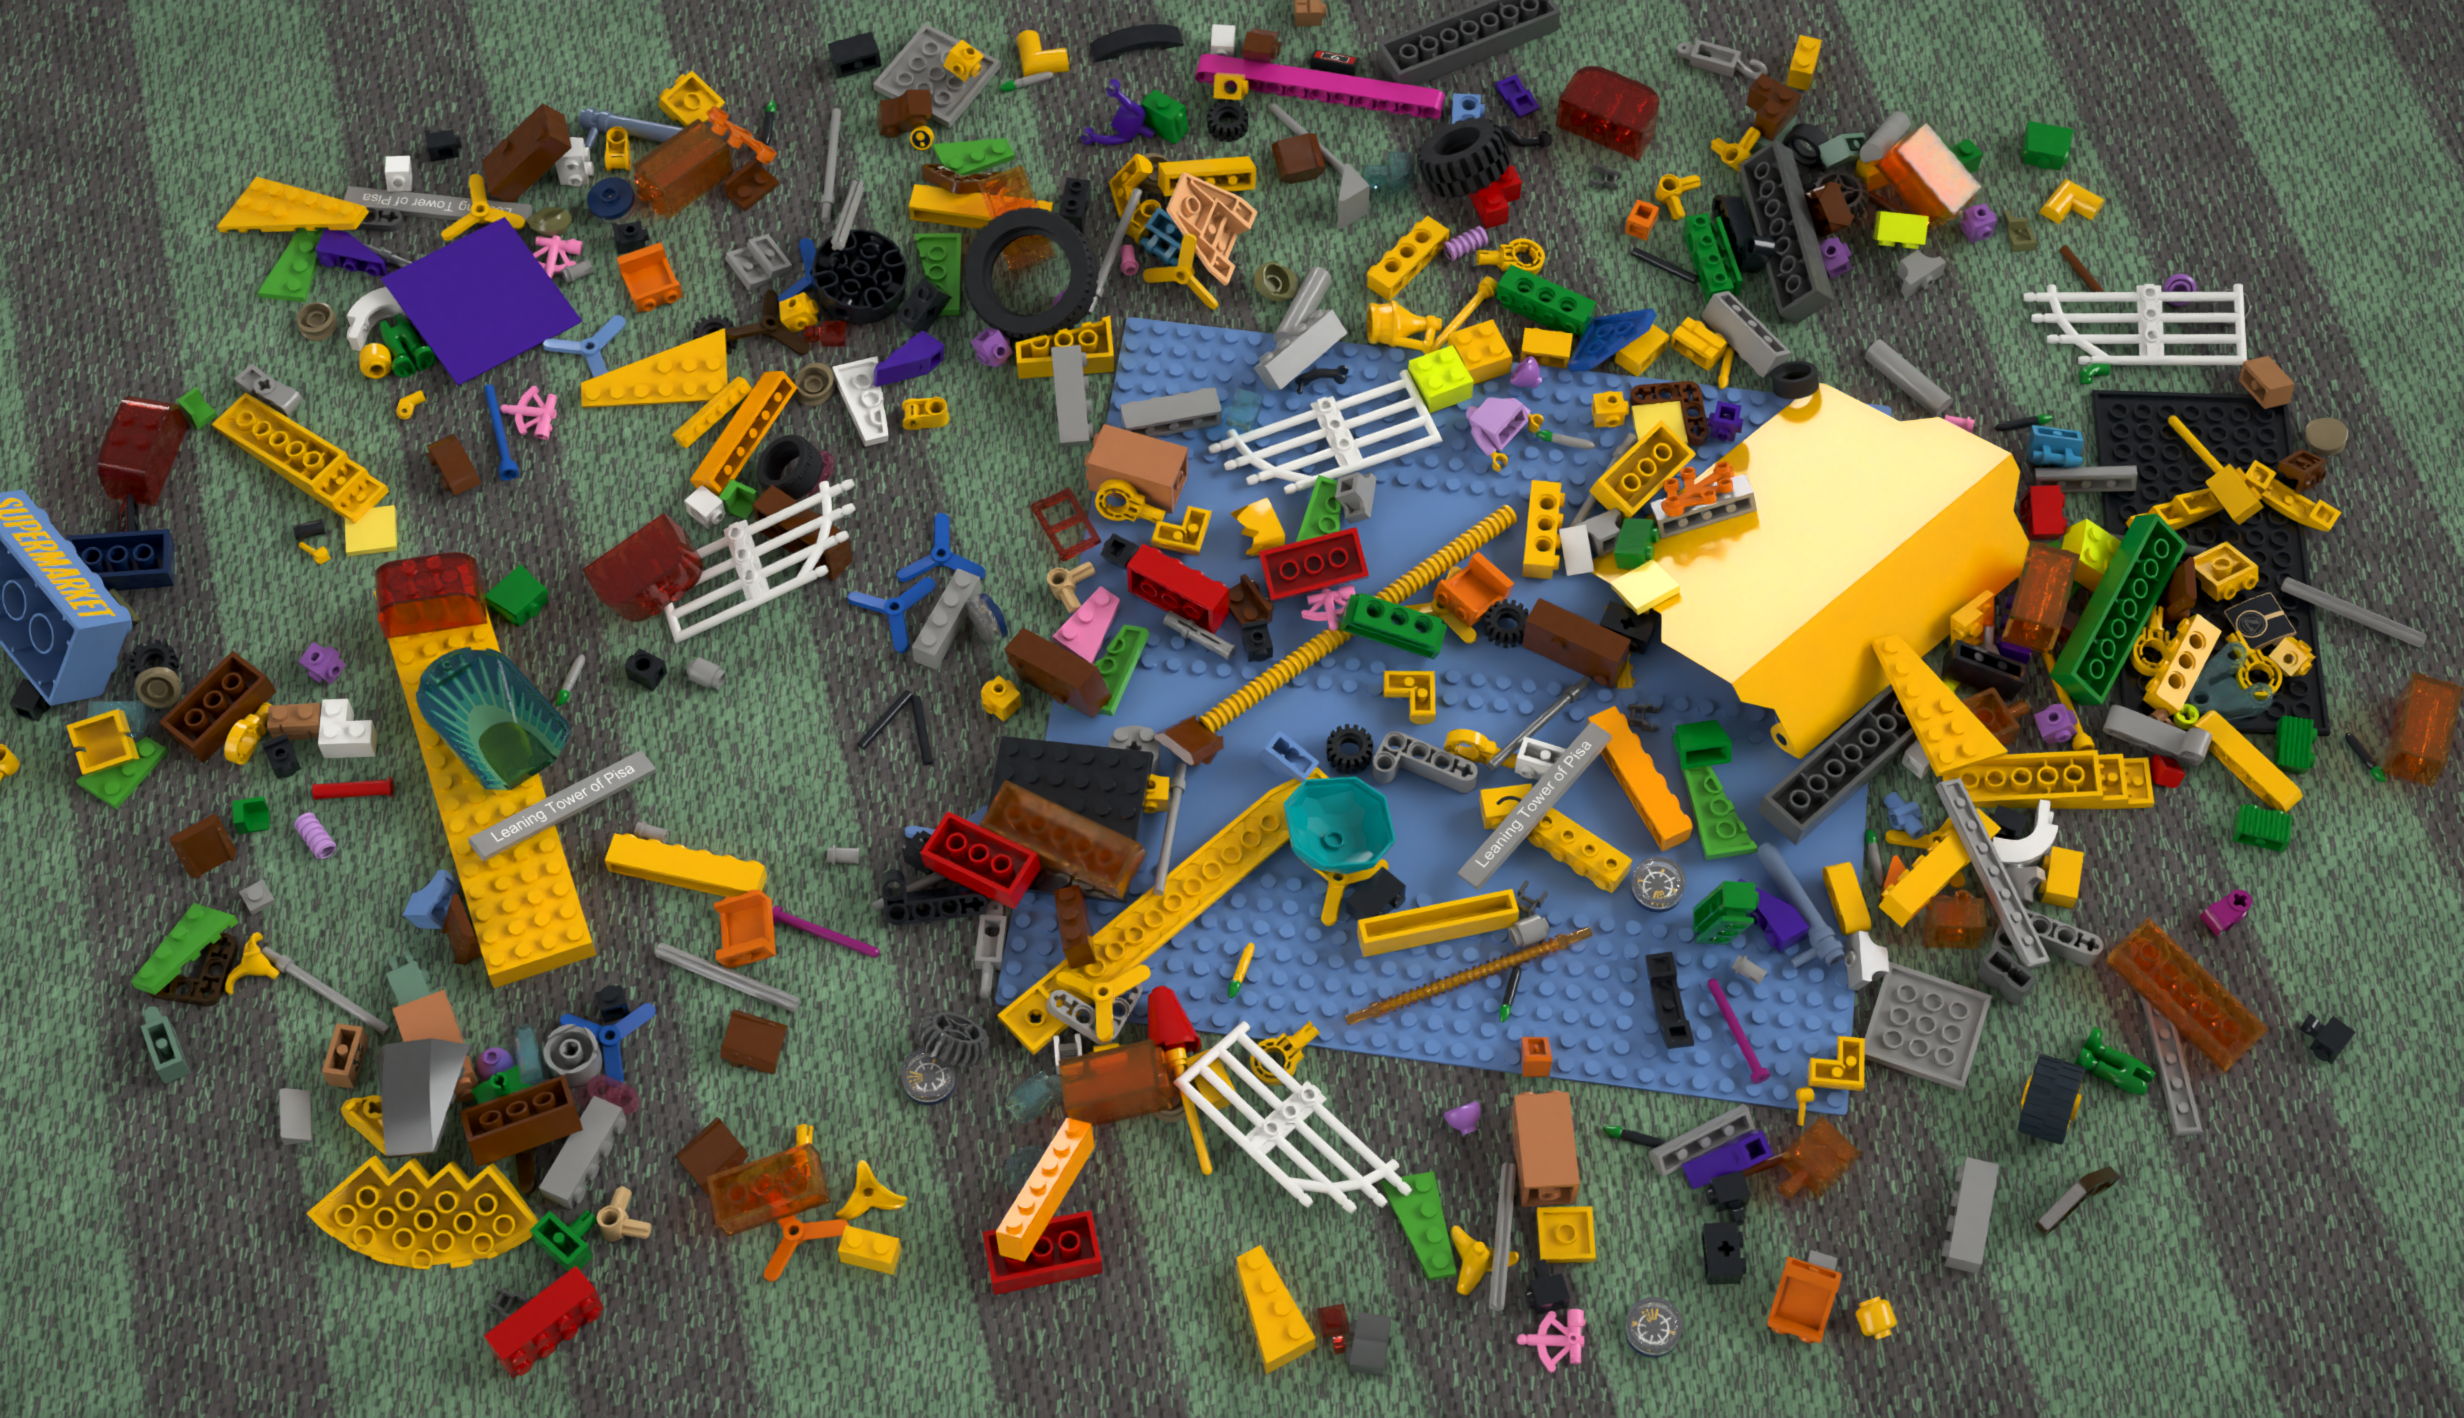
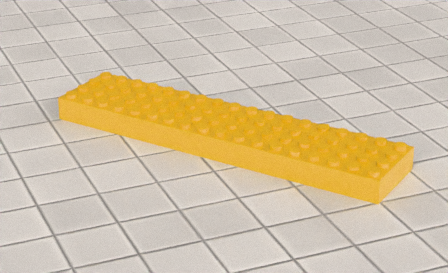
(525, 895)

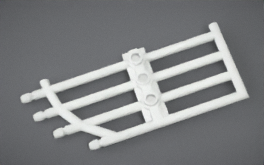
(2150, 325)
(1337, 434)
(748, 565)
(1282, 1121)

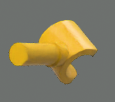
(319, 555)
(1803, 1095)

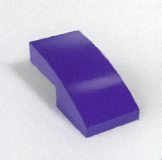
(1516, 97)

